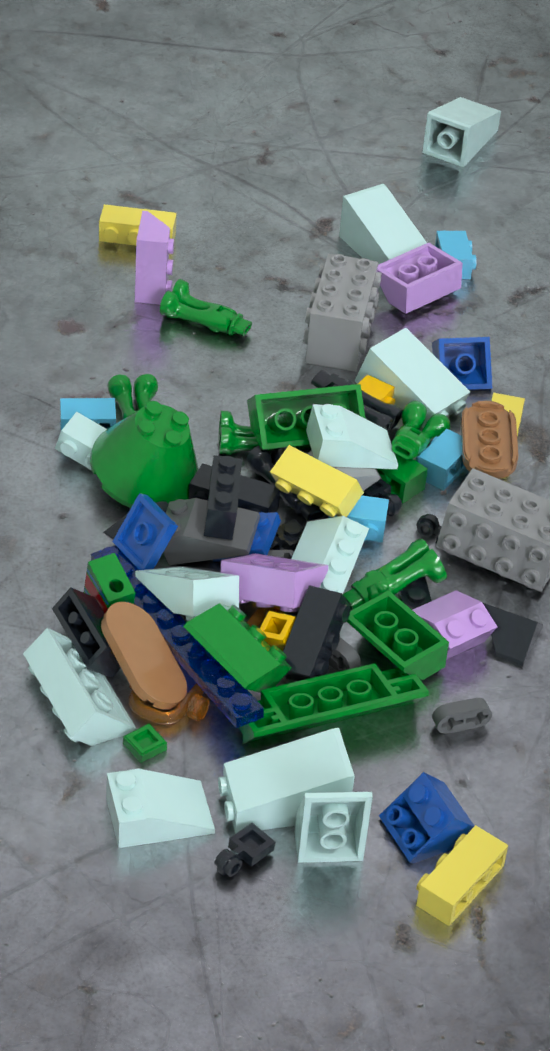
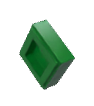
(145, 743)

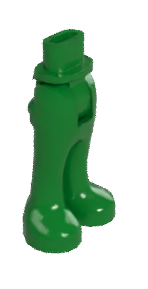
(212, 315)
(143, 391)
(237, 437)
(409, 440)
(397, 574)

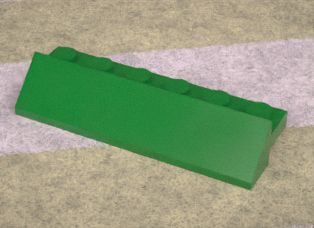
(332, 699)

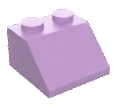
(458, 620)

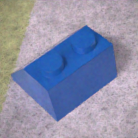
(466, 359)

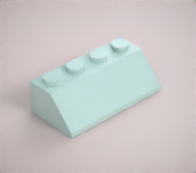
(332, 543)
(77, 694)

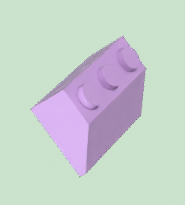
(153, 260)
(419, 277)
(274, 579)

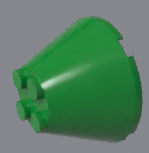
(146, 455)

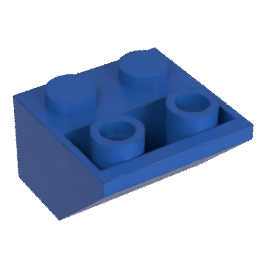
(426, 819)

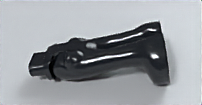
(375, 410)
(262, 462)

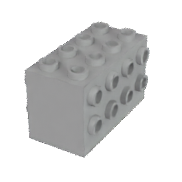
(341, 311)
(499, 529)

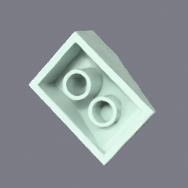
(348, 439)
(190, 589)
(156, 807)
(332, 826)

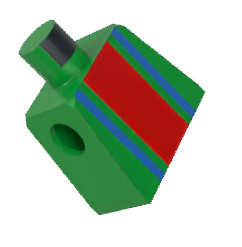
(108, 582)

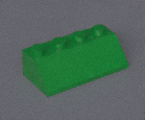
(283, 416)

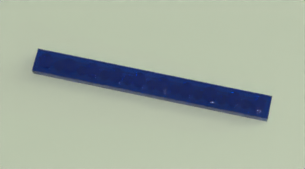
(205, 670)

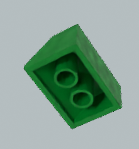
(400, 635)
(239, 647)

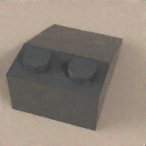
(188, 540)

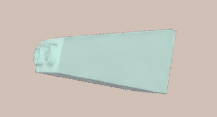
(459, 130)
(377, 225)
(415, 375)
(271, 783)

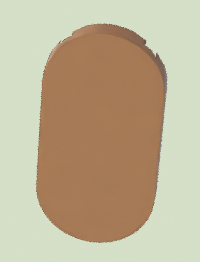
(489, 439)
(144, 655)

